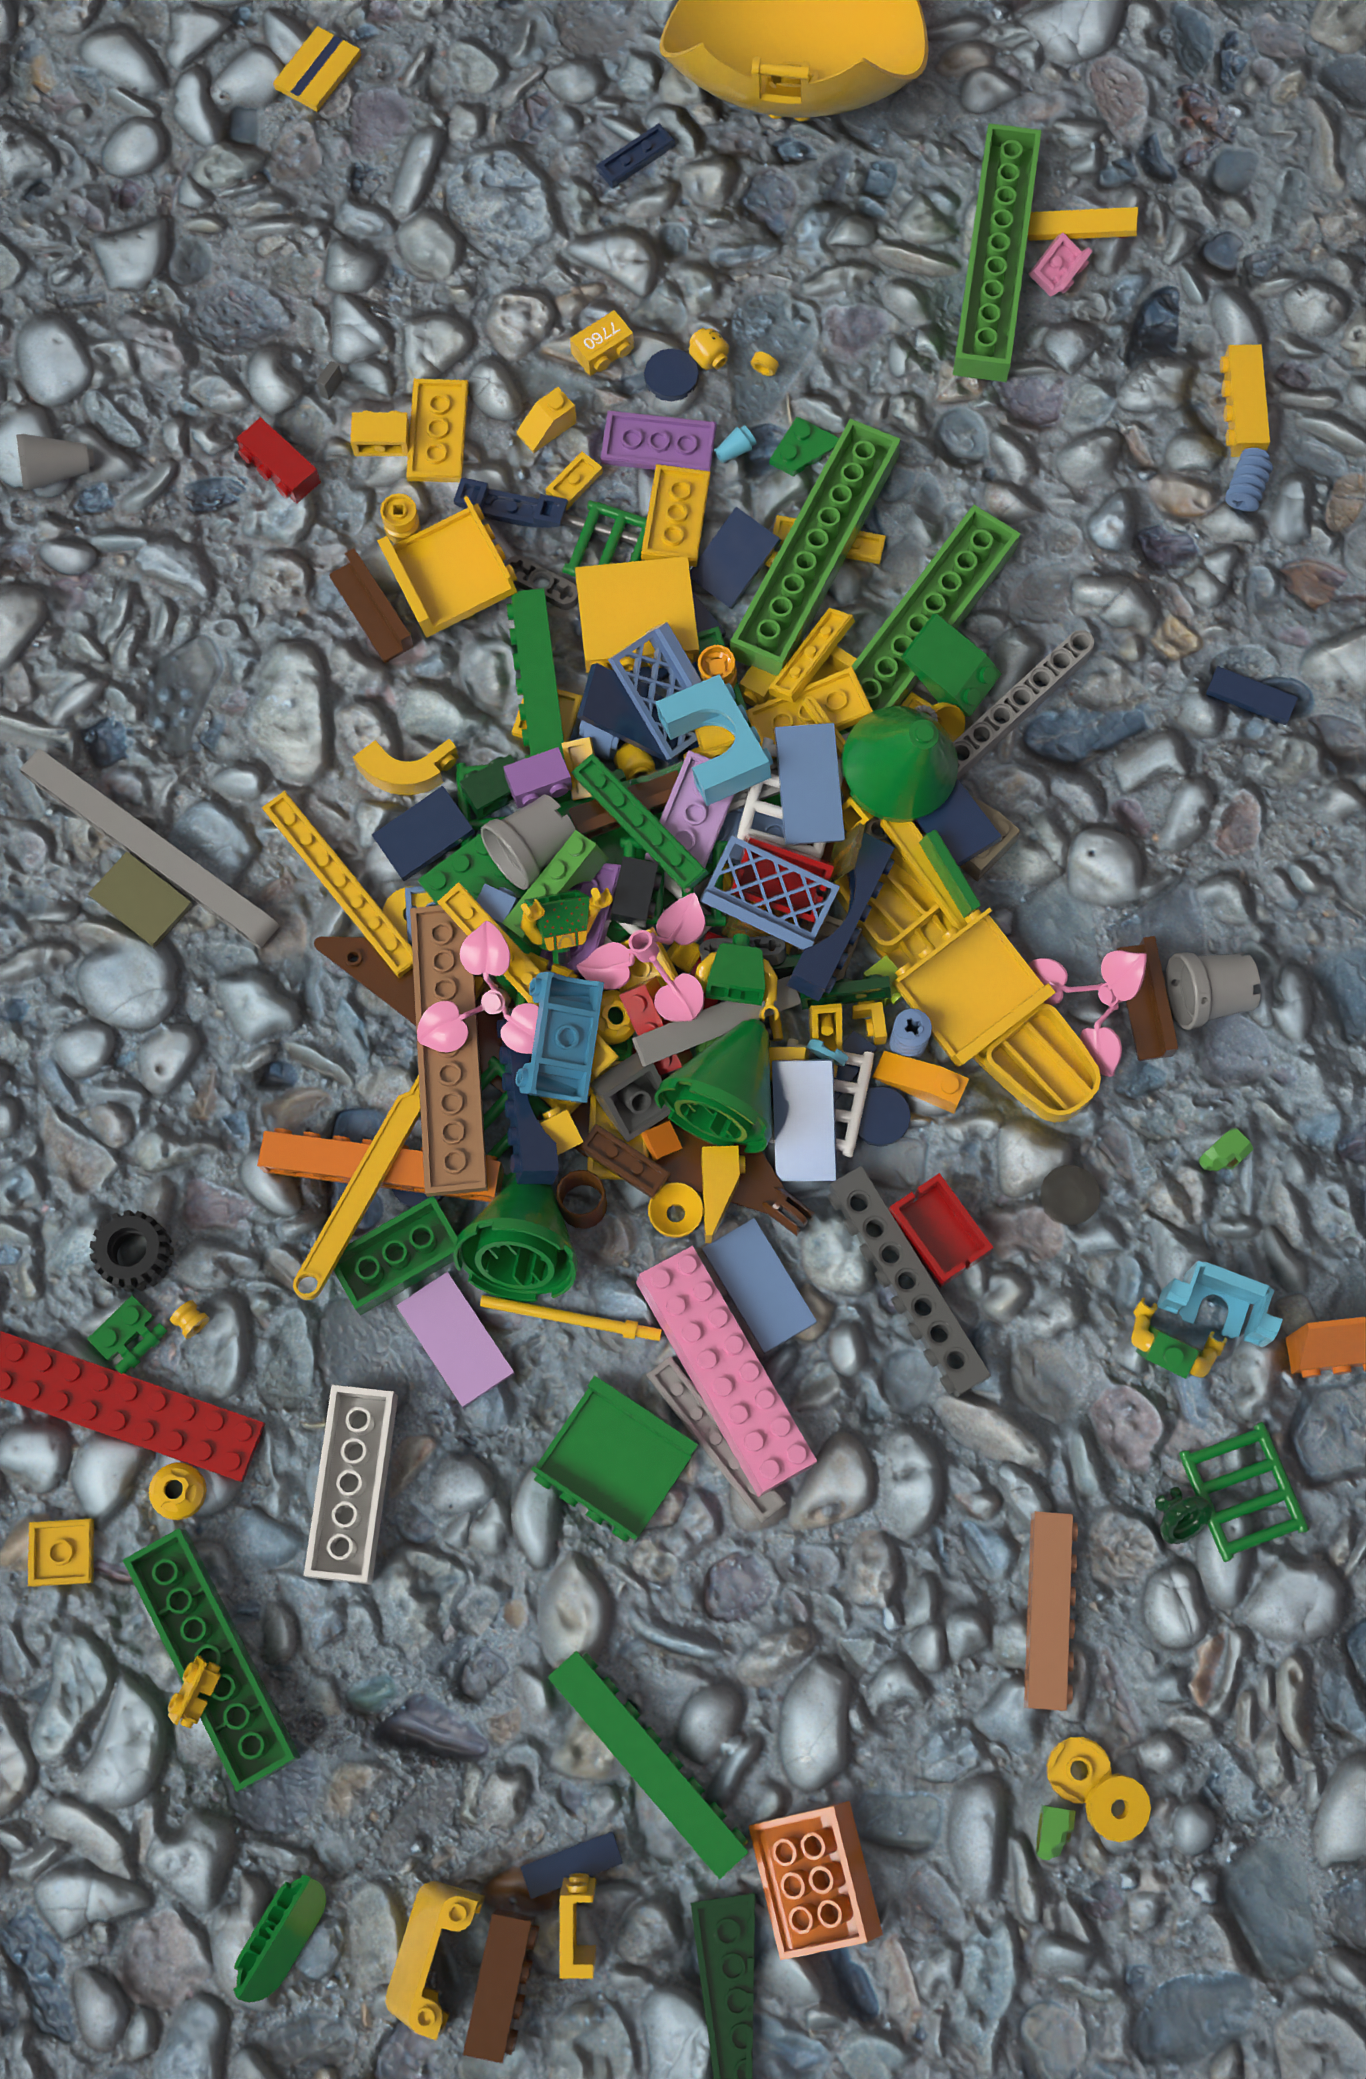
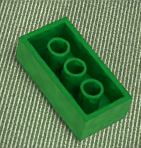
(396, 1255)

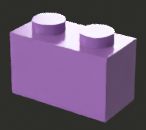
(538, 776)

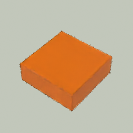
(661, 1140)

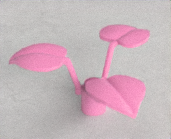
(610, 963)
(1124, 977)
(444, 1027)

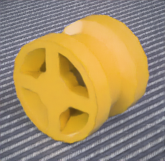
(189, 1319)

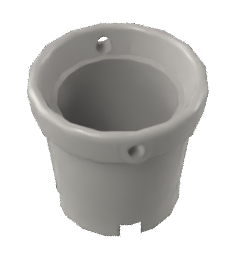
(527, 840)
(1210, 987)

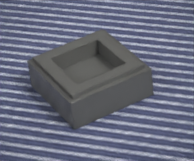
(329, 380)

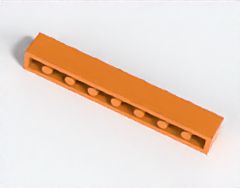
(338, 1159)

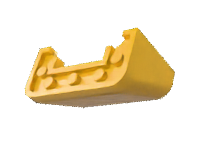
(434, 1908)

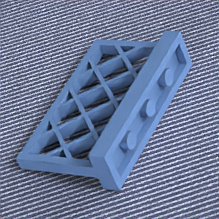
(681, 674)
(757, 916)

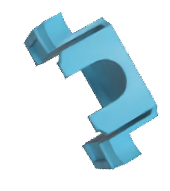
(1237, 1292)

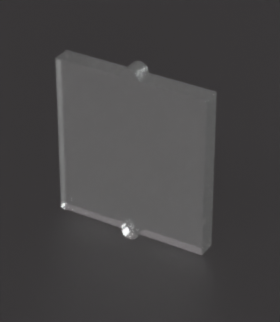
(657, 772)

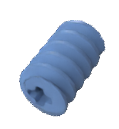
(1249, 480)
(910, 1033)

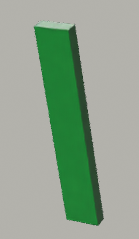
(639, 823)

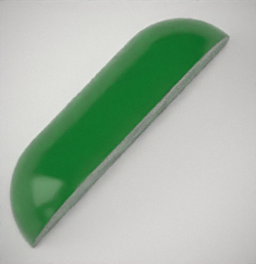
(279, 1938)

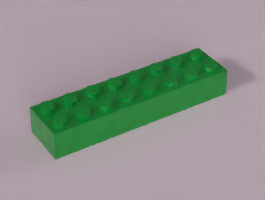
(194, 1623)

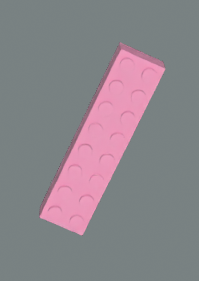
(725, 1371)

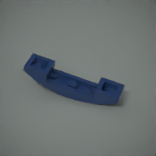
(511, 507)

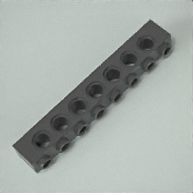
(859, 1186)

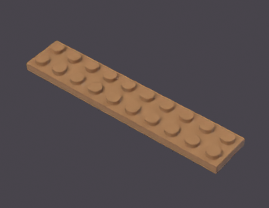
(448, 1080)

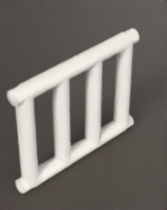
(754, 805)
(859, 1091)

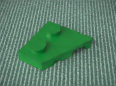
(802, 446)

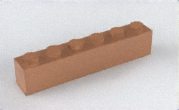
(1049, 1611)

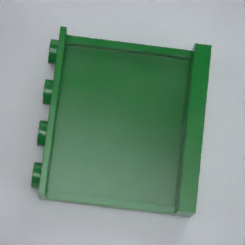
(614, 1460)

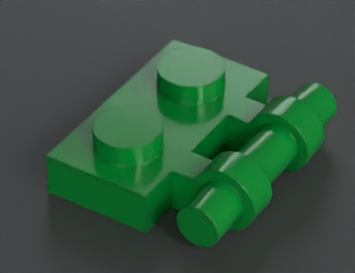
(121, 1329)

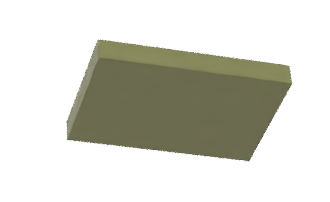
(140, 899)

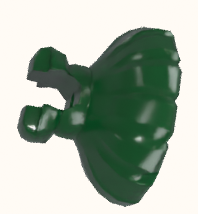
(1182, 1516)

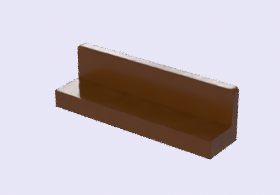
(371, 608)
(594, 820)
(1150, 1008)

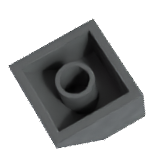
(629, 1096)

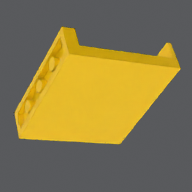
(450, 569)
(628, 600)
(971, 987)

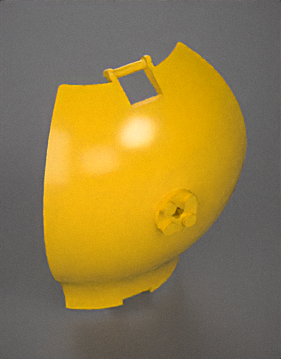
(797, 53)

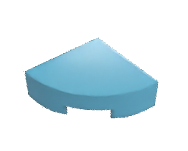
(820, 1050)

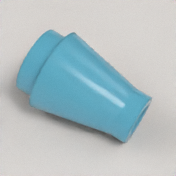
(736, 444)

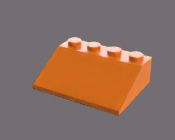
(1328, 1346)
(815, 1881)

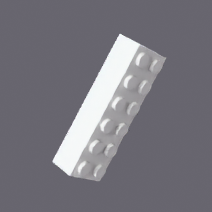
(351, 1485)

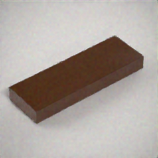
(624, 1161)

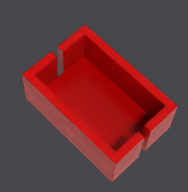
(791, 880)
(940, 1230)

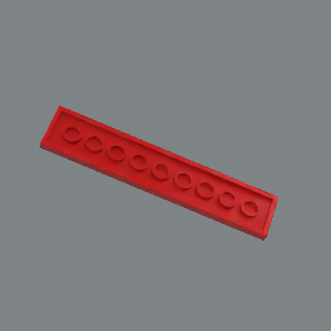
(127, 1408)

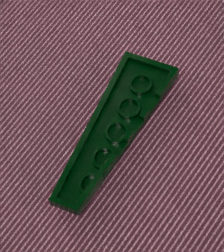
(726, 1967)

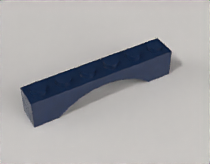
(817, 963)
(534, 1150)

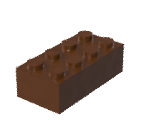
(499, 1986)

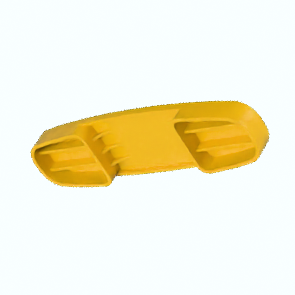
(1034, 1059)

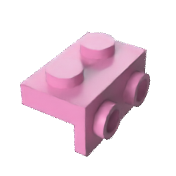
(1059, 265)

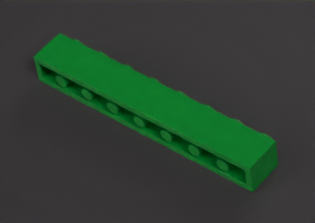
(537, 674)
(648, 1764)

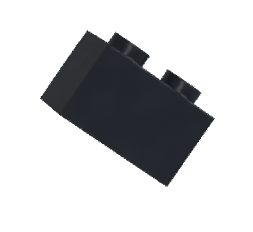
(634, 892)

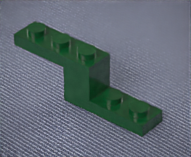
(844, 990)

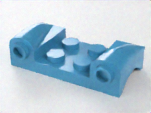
(562, 1037)

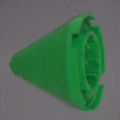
(899, 764)
(725, 1090)
(519, 1245)

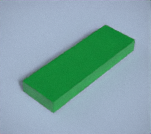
(950, 873)

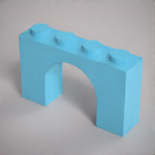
(714, 705)

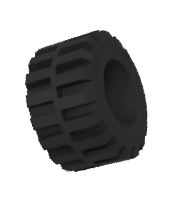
(112, 1237)

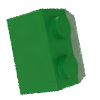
(951, 665)

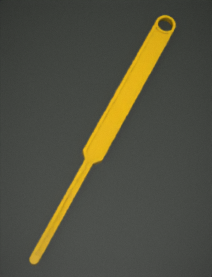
(904, 837)
(362, 1187)

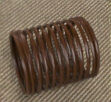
(575, 1179)

